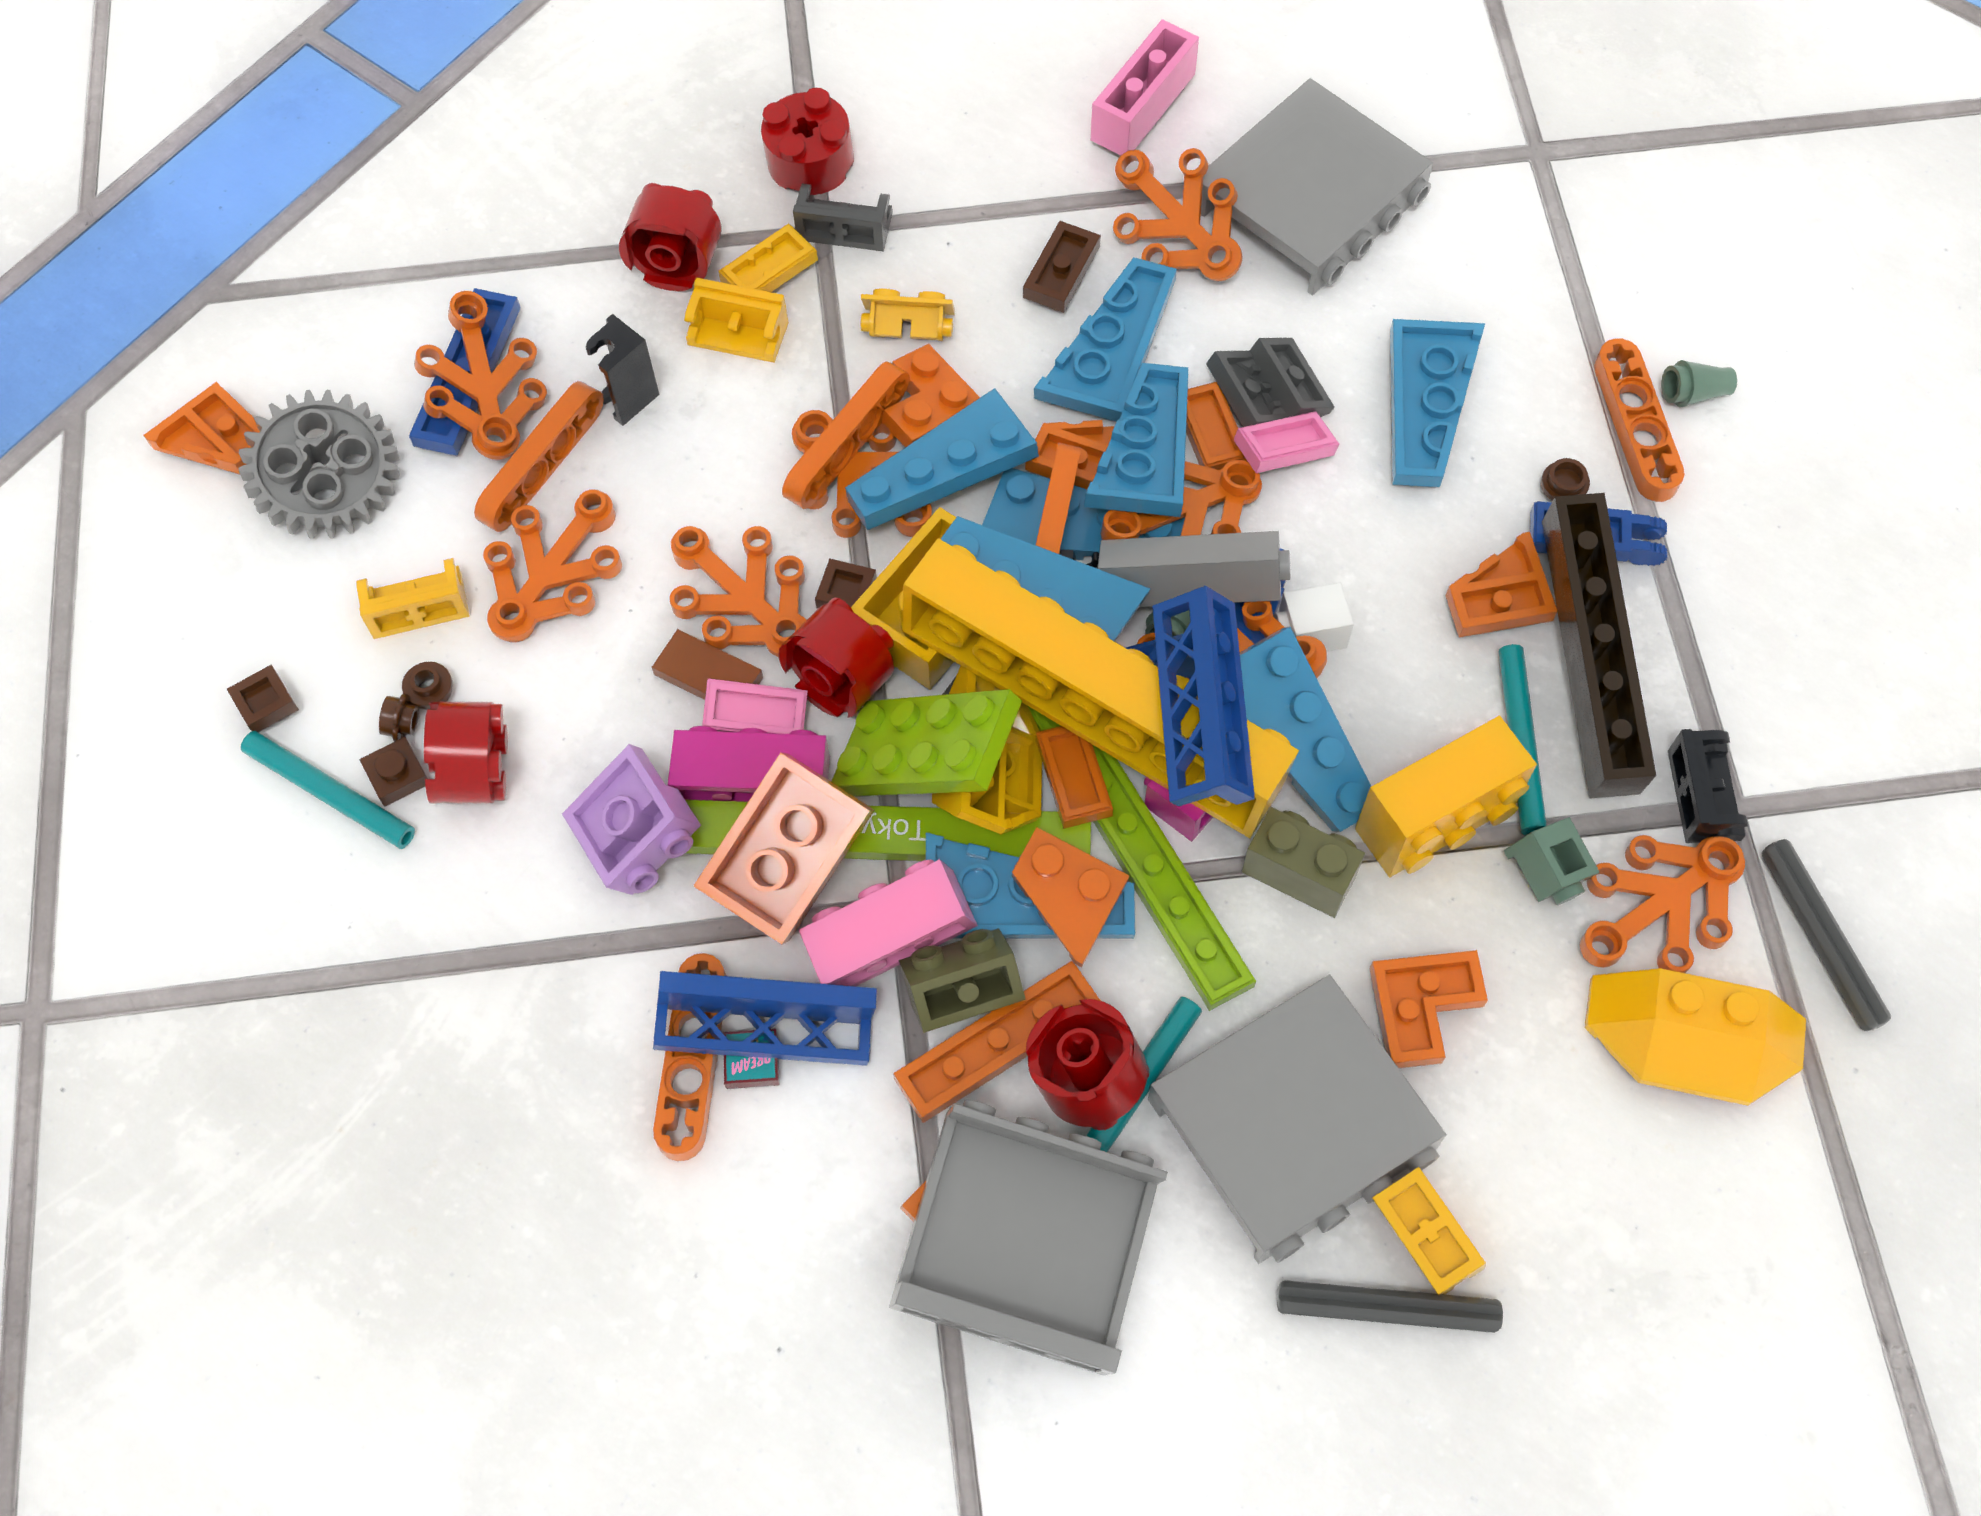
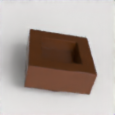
(844, 582)
(262, 699)
(394, 771)

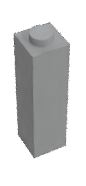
(1232, 564)

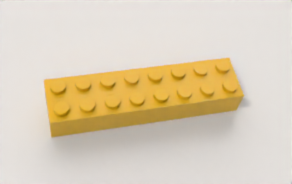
(1070, 673)

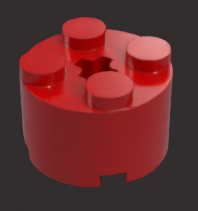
(807, 141)
(671, 236)
(838, 658)
(465, 752)
(1087, 1063)

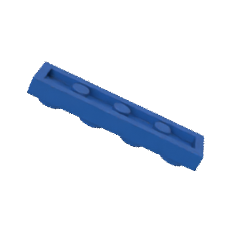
(443, 433)

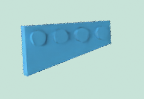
(1111, 344)
(1427, 394)
(1146, 448)
(949, 458)
(1019, 510)
(1077, 587)
(1287, 698)
(1000, 902)

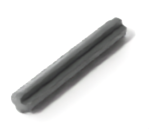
(1826, 935)
(1389, 1306)

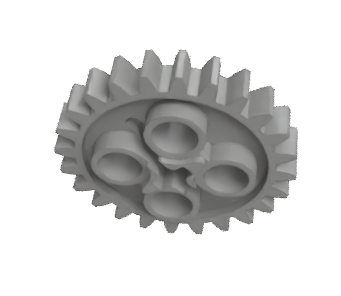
(284, 441)

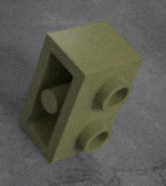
(1303, 861)
(961, 979)

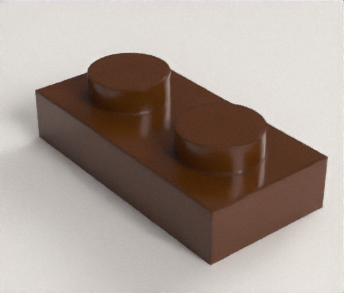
(1061, 266)

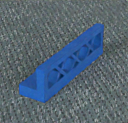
(1220, 698)
(764, 999)

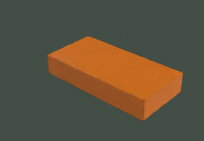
(1211, 427)
(1073, 777)

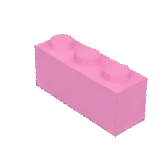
(1144, 88)
(887, 924)

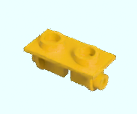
(924, 312)

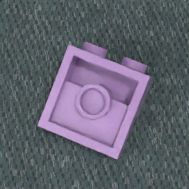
(631, 822)

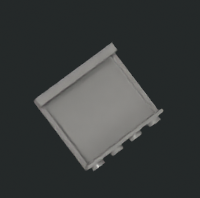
(1319, 181)
(1298, 1118)
(1027, 1237)

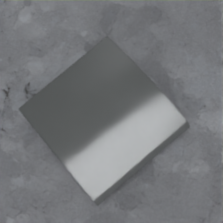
(1269, 382)

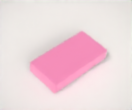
(1286, 442)
(744, 705)

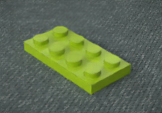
(927, 744)

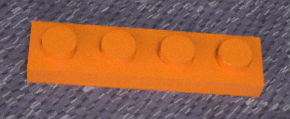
(986, 1045)

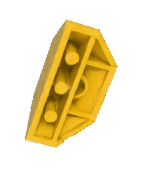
(1016, 785)
(1696, 1033)

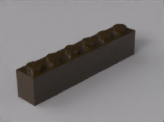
(1598, 646)

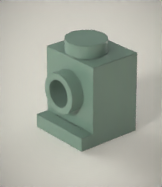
(1554, 861)

